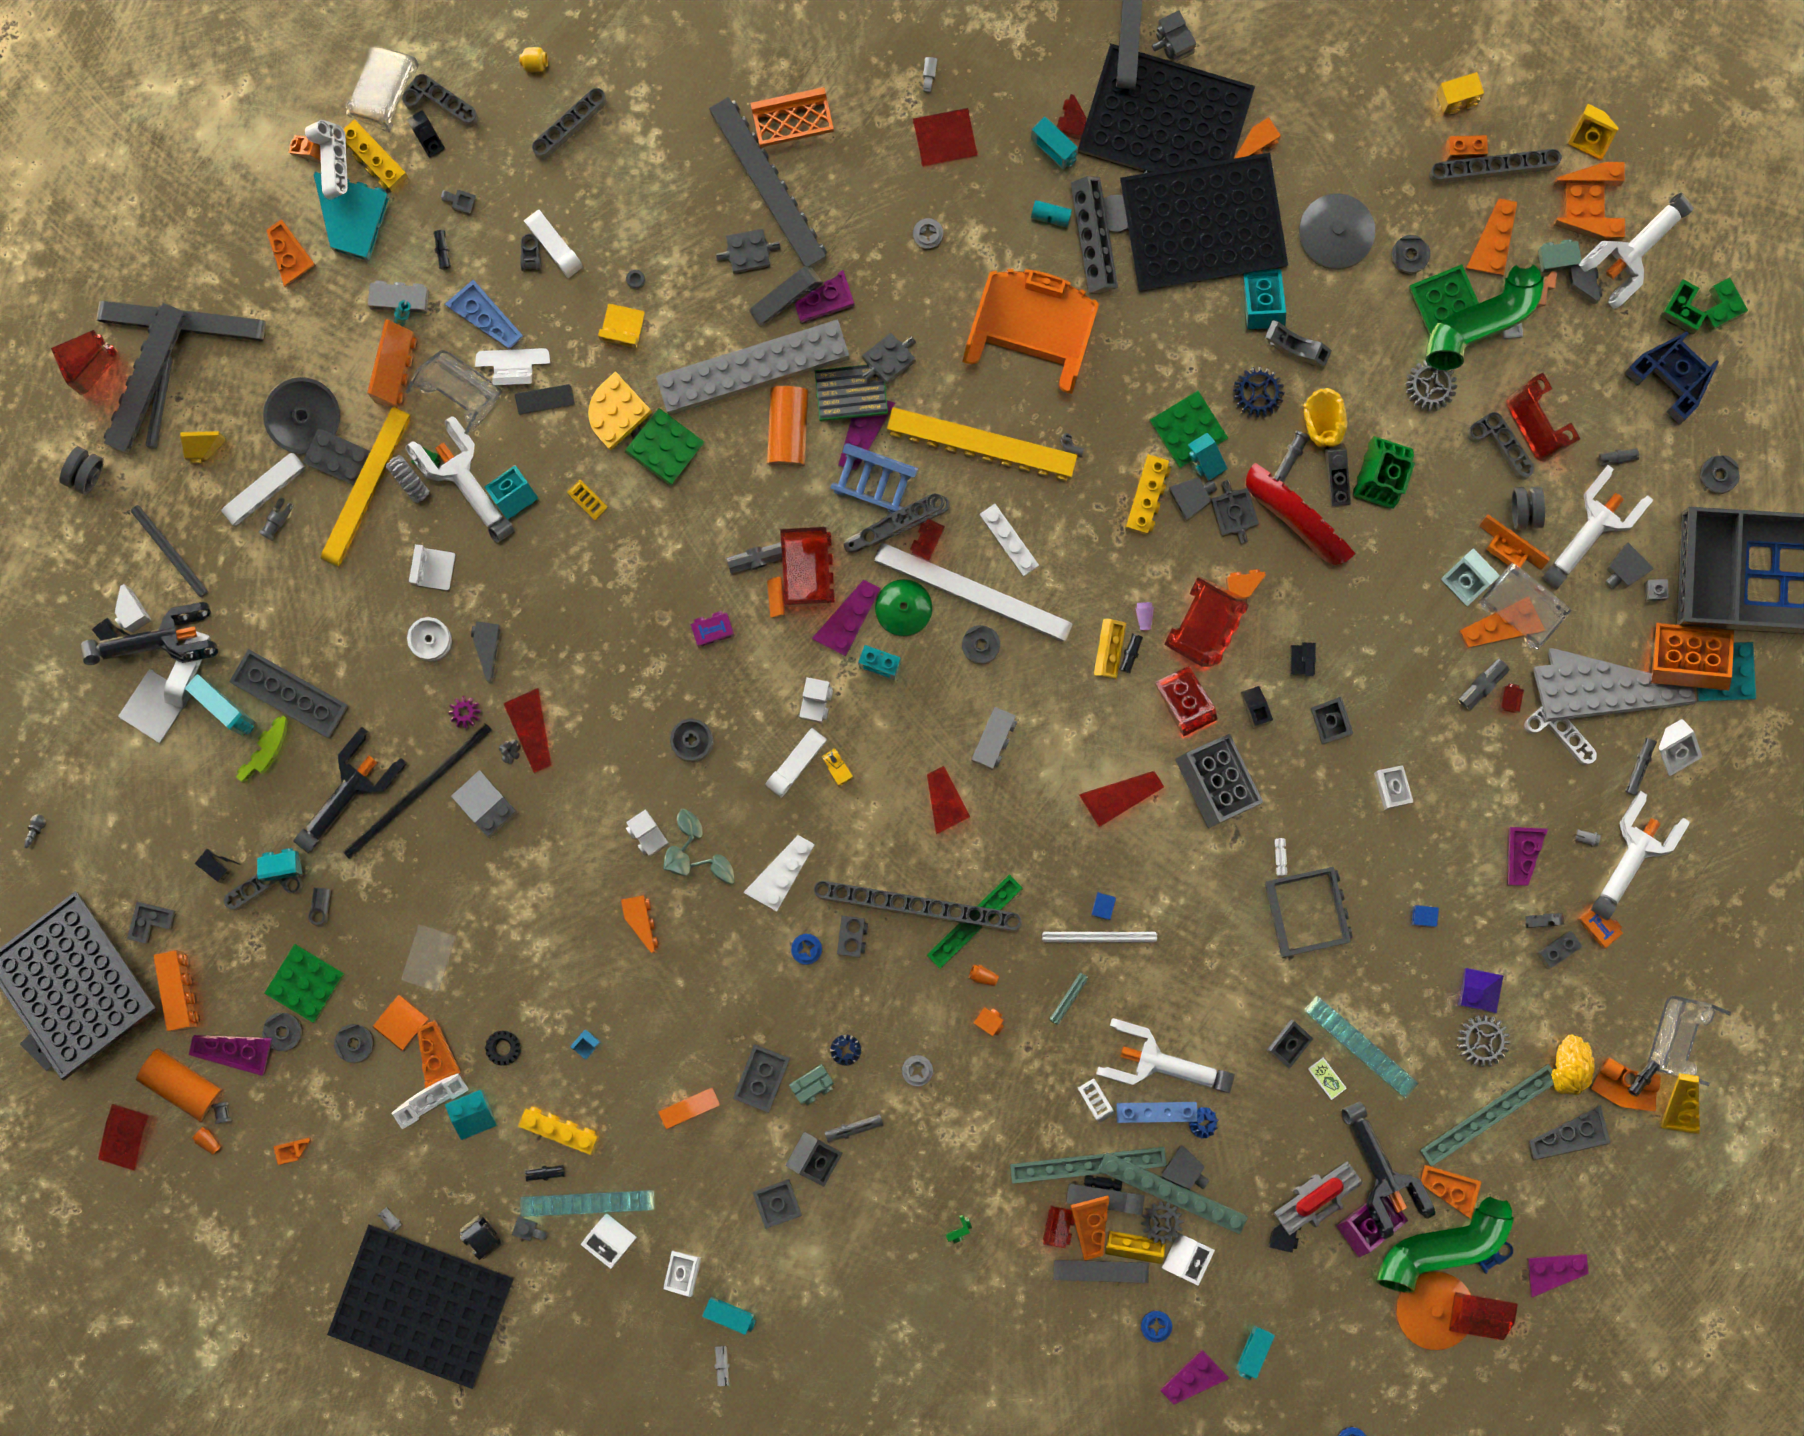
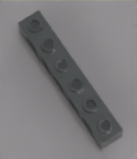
(1094, 234)

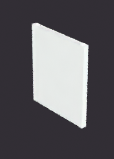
(148, 709)

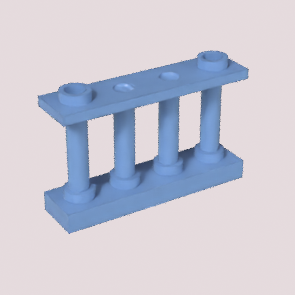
(870, 459)
(1157, 1112)

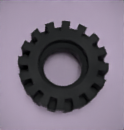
(491, 1048)

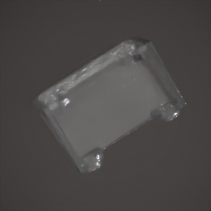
(380, 87)
(1525, 605)

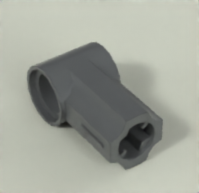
(320, 904)

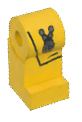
(837, 767)

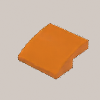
(400, 1022)

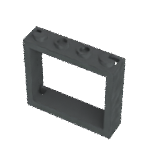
(1338, 897)

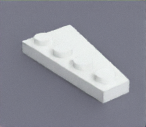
(779, 876)

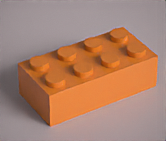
(175, 990)

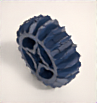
(1268, 379)

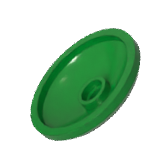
(906, 621)

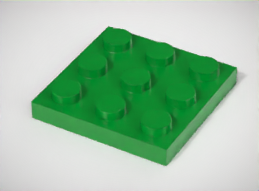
(1443, 296)
(1184, 424)
(664, 447)
(304, 983)

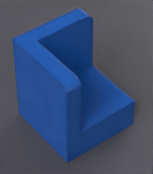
(1103, 906)
(1425, 916)

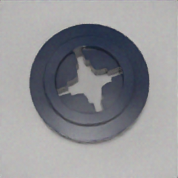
(848, 1059)

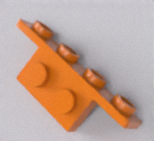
(1511, 547)

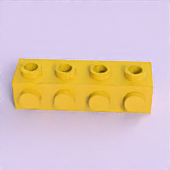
(373, 156)
(1147, 495)
(561, 1132)

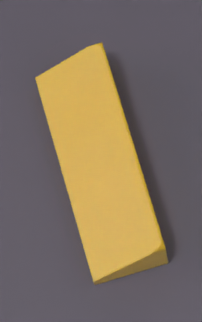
(1110, 648)
(1135, 1247)

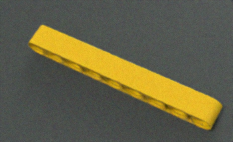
(365, 486)

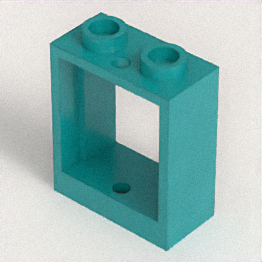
(1054, 143)
(883, 665)
(729, 1316)
(1254, 1353)

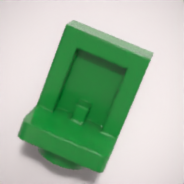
(957, 1235)

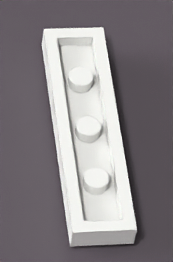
(1009, 540)

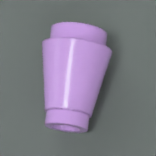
(1145, 615)

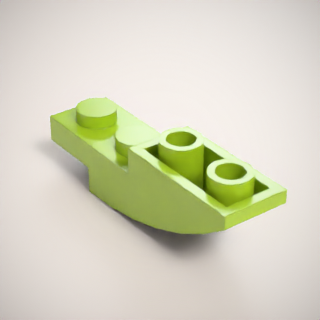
(271, 745)

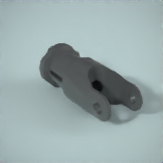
(276, 519)

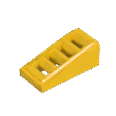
(599, 511)

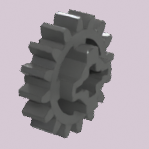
(1156, 1229)

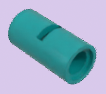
(1051, 213)

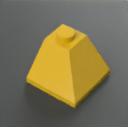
(1594, 132)
(200, 445)

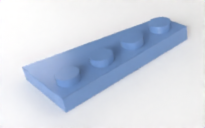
(482, 312)

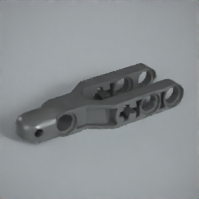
(892, 524)

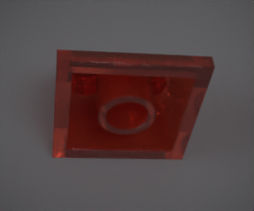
(1058, 1227)

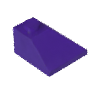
(1480, 990)

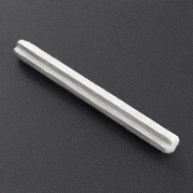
(1099, 937)

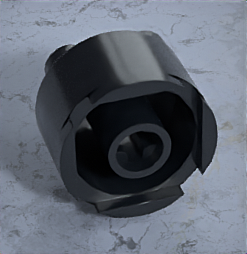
(480, 1237)

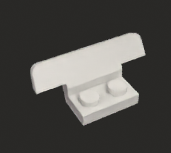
(512, 365)

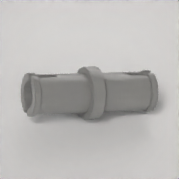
(722, 1366)

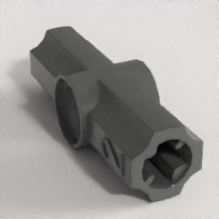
(755, 558)
(1484, 684)

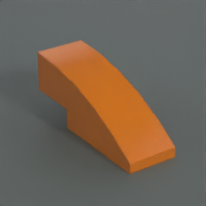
(689, 1108)

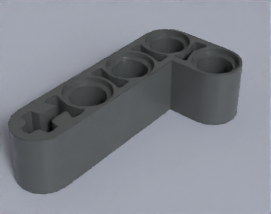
(443, 102)
(785, 294)
(1503, 447)
(260, 889)
(1118, 1200)

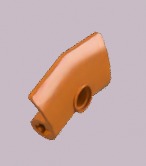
(1613, 1086)

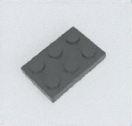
(336, 456)
(761, 1078)

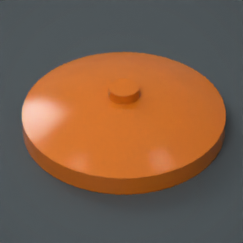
(1427, 1311)

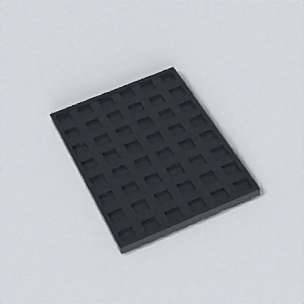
(420, 1306)

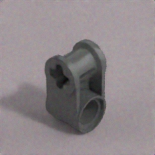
(530, 257)

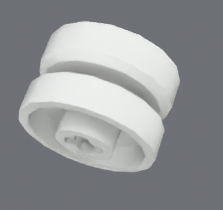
(428, 628)

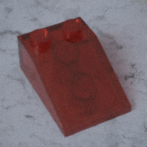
(1186, 701)
(124, 1136)

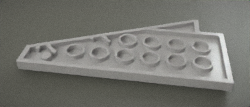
(1591, 687)

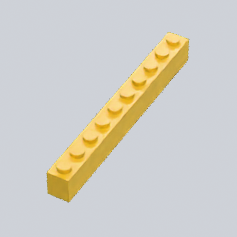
(981, 443)

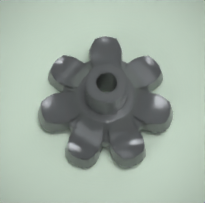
(509, 750)

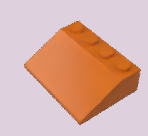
(391, 364)
(1693, 656)

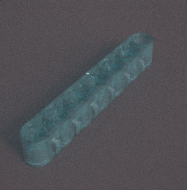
(1361, 1047)
(586, 1203)

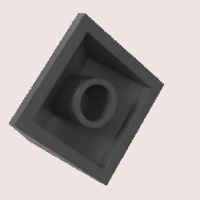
(1332, 720)
(1289, 1043)

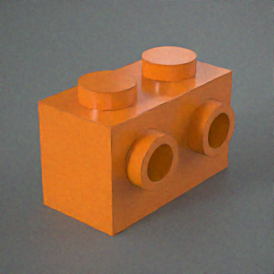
(989, 1021)

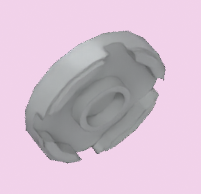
(1115, 213)

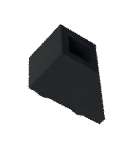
(425, 133)
(1256, 707)
(1282, 1240)

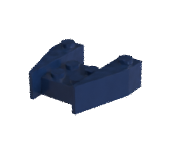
(1678, 369)

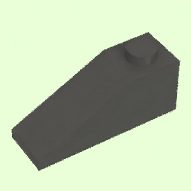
(486, 642)

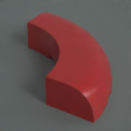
(1297, 516)

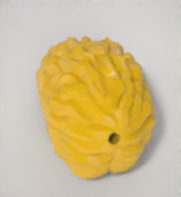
(1325, 417)
(1573, 1066)

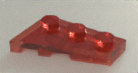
(946, 803)

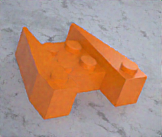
(1586, 202)

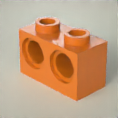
(1466, 147)

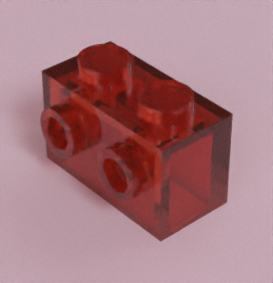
(928, 540)

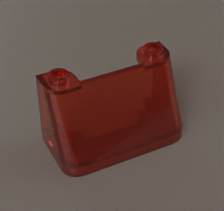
(84, 360)

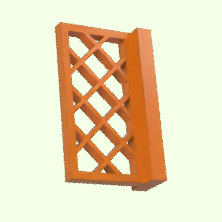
(790, 104)

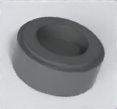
(635, 279)

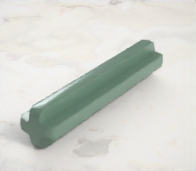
(1069, 998)

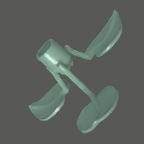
(678, 862)

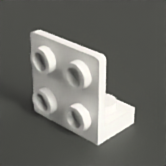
(431, 568)

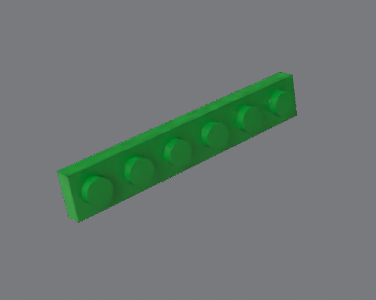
(963, 933)

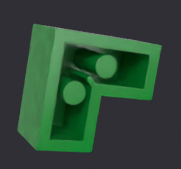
(1728, 307)
(1680, 311)

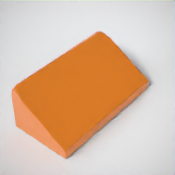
(776, 599)

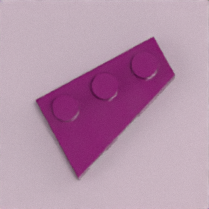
(1523, 853)
(1554, 1271)

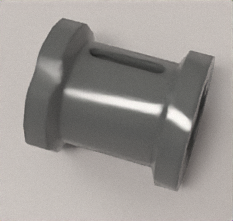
(221, 1112)

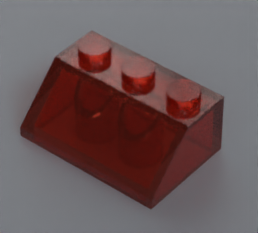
(1482, 1316)

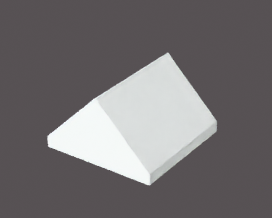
(1393, 787)
(682, 1273)

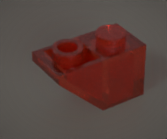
(1074, 119)

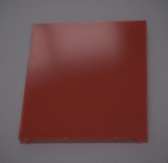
(945, 137)

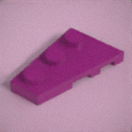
(825, 300)
(1194, 1378)

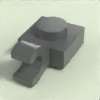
(461, 201)
(527, 1229)

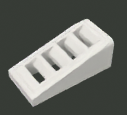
(1106, 1114)

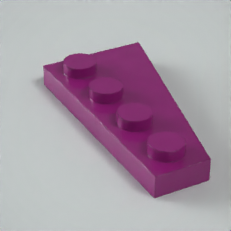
(863, 432)
(847, 620)
(237, 1052)

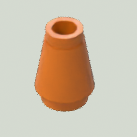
(982, 975)
(205, 1140)

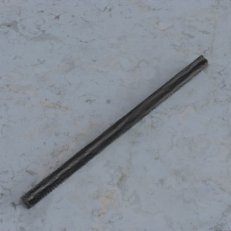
(421, 787)

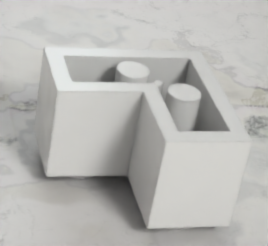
(815, 699)
(647, 832)

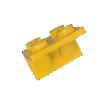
(622, 326)

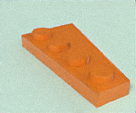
(1494, 243)
(1488, 630)

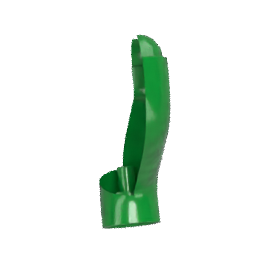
(1487, 318)
(1447, 1247)

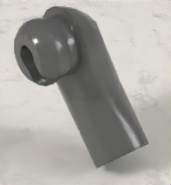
(1068, 445)

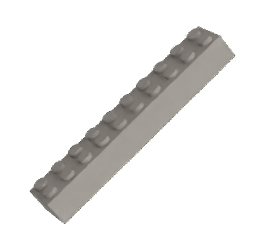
(753, 367)

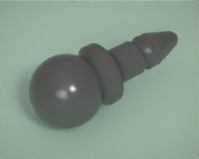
(36, 823)

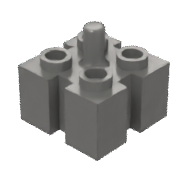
(1175, 37)

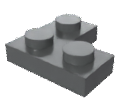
(146, 916)

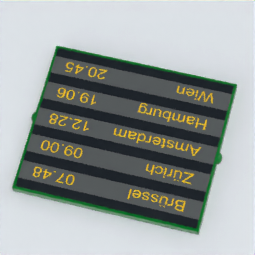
(846, 395)

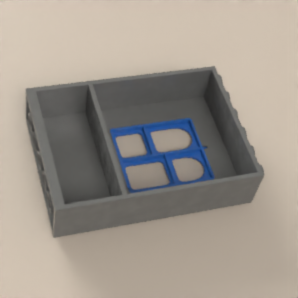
(1717, 569)

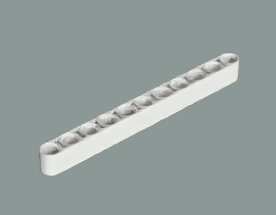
(973, 592)

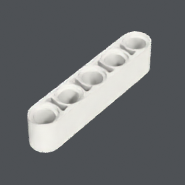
(263, 489)

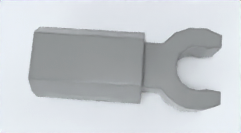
(929, 72)

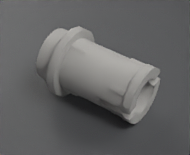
(1589, 838)
(389, 1219)

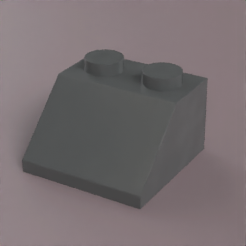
(813, 1159)

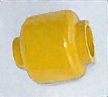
(533, 59)

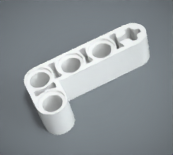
(333, 156)
(553, 244)
(181, 676)
(1563, 737)
(796, 763)

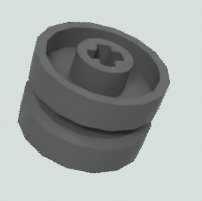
(81, 470)
(1528, 507)
(691, 729)

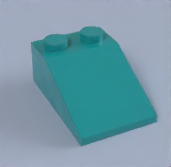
(1264, 298)

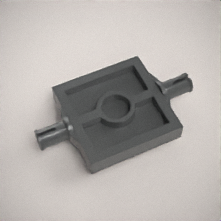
(748, 251)
(888, 358)
(1234, 511)

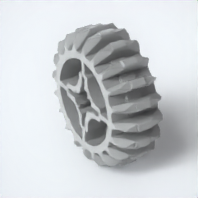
(1423, 383)
(407, 479)
(1488, 1048)

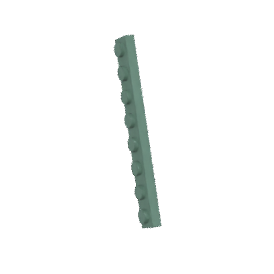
(1488, 1116)
(1083, 1165)
(1173, 1193)

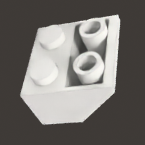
(608, 1240)
(1188, 1259)

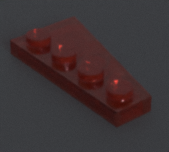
(529, 724)
(1118, 797)

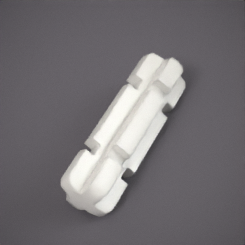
(1281, 859)

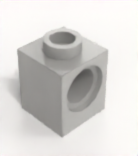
(1656, 590)

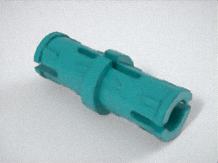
(402, 313)

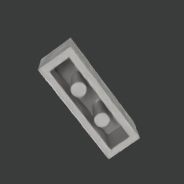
(387, 296)
(994, 738)

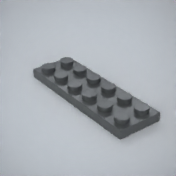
(288, 693)

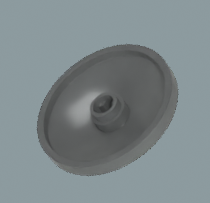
(1337, 231)
(297, 411)

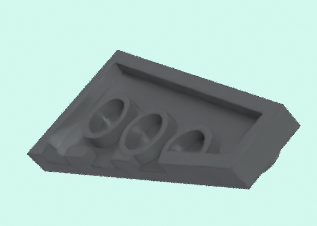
(1575, 1135)

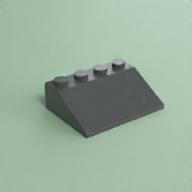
(1219, 780)

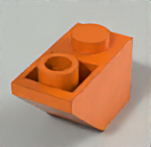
(303, 148)
(1244, 584)

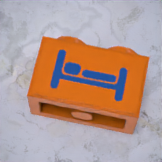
(1601, 930)

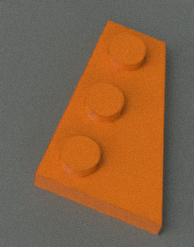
(288, 252)
(436, 1055)
(1452, 1188)
(1090, 1223)

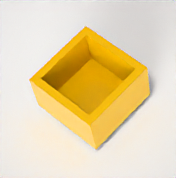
(1460, 93)

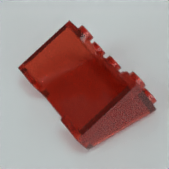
(1534, 423)
(807, 567)
(1207, 623)

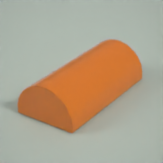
(787, 425)
(178, 1084)

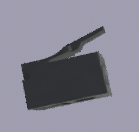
(105, 630)
(1303, 659)
(212, 866)

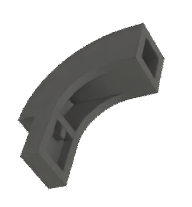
(1297, 346)

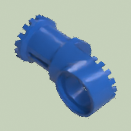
(1496, 1259)

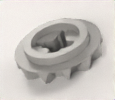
(934, 227)
(907, 1070)

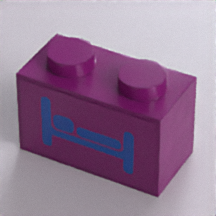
(712, 629)

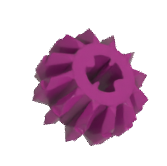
(462, 706)

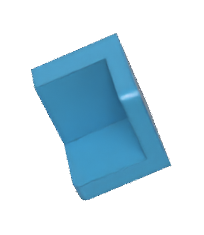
(585, 1044)

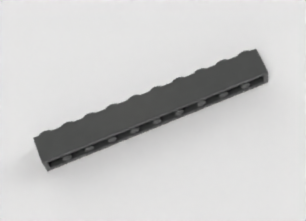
(767, 183)

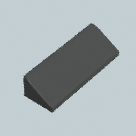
(544, 399)

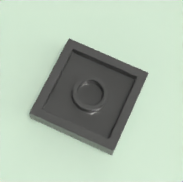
(777, 1203)

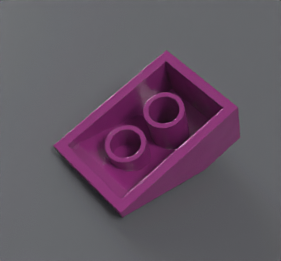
(1361, 1230)

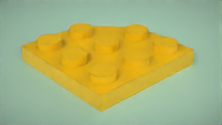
(615, 411)

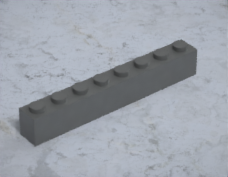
(145, 377)

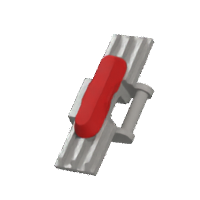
(1316, 1194)

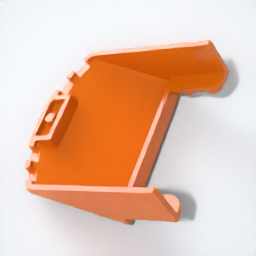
(1034, 317)

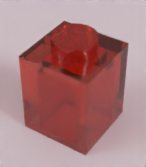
(1511, 698)

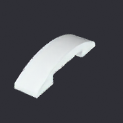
(428, 1099)

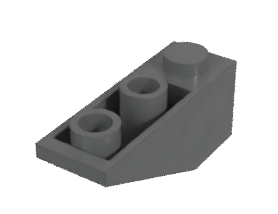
(1338, 474)

